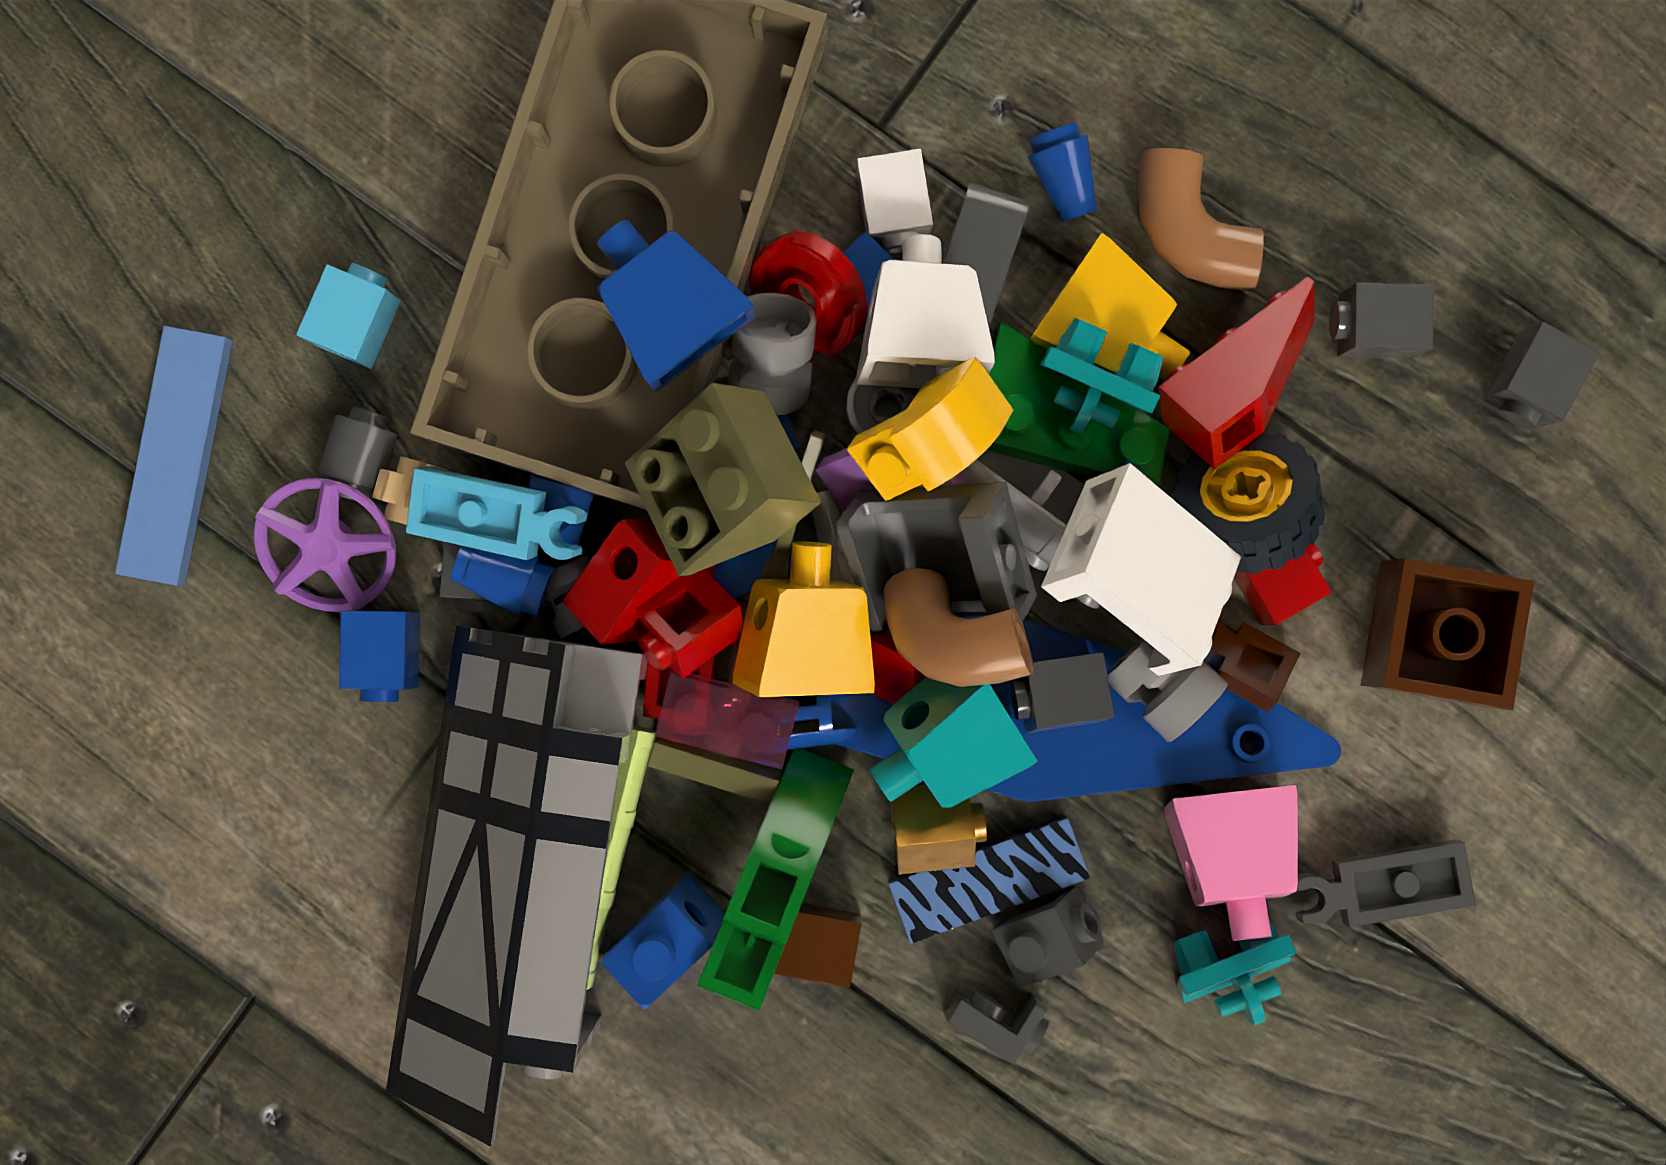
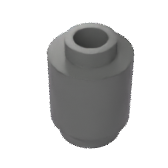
(357, 450)

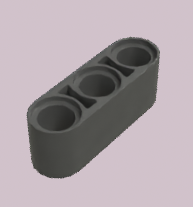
(987, 238)

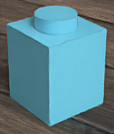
(350, 314)

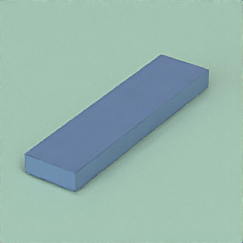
(174, 456)

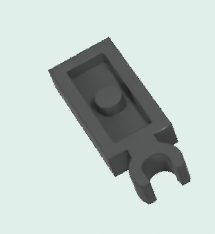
(1392, 885)

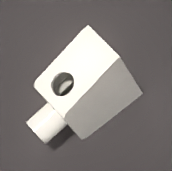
(922, 319)

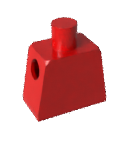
(619, 579)

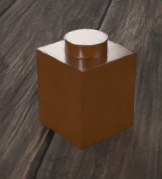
(821, 946)

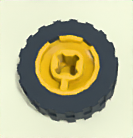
(1285, 505)

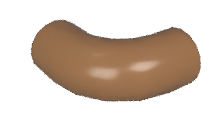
(1185, 231)
(949, 646)

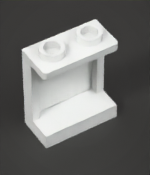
(1145, 566)

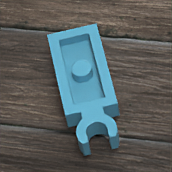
(488, 515)

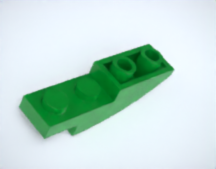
(775, 879)

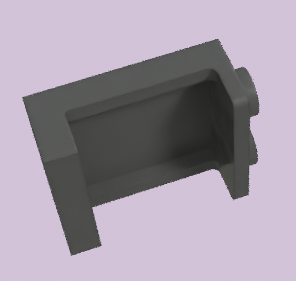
(953, 530)

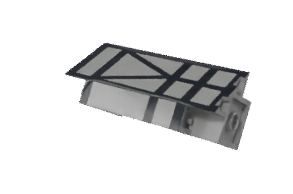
(511, 870)

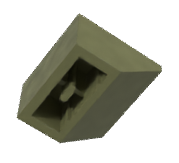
(721, 478)

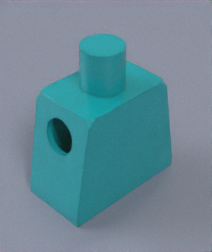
(951, 741)

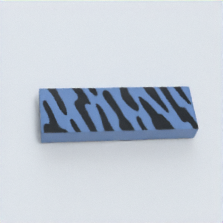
(1002, 877)

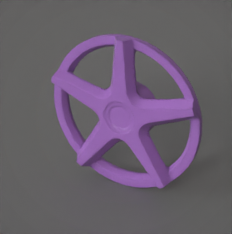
(323, 546)

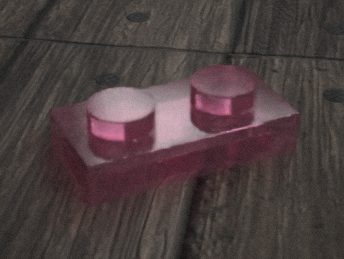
(726, 719)

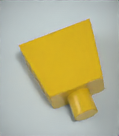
(1119, 299)
(806, 632)

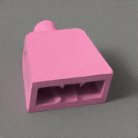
(1238, 852)

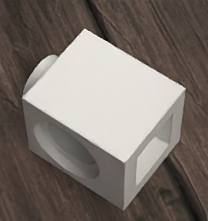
(894, 197)

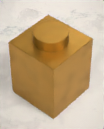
(934, 835)

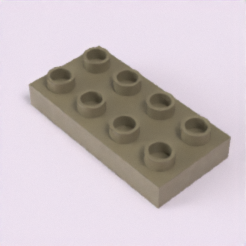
(625, 116)

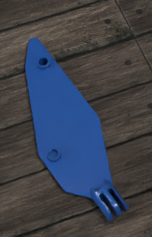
(1101, 755)

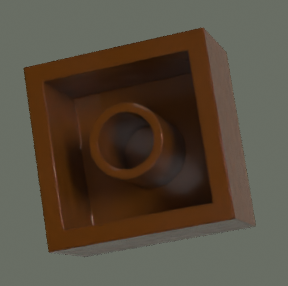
(1447, 633)

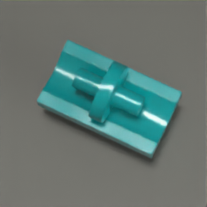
(1130, 384)
(1205, 974)

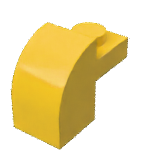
(937, 435)

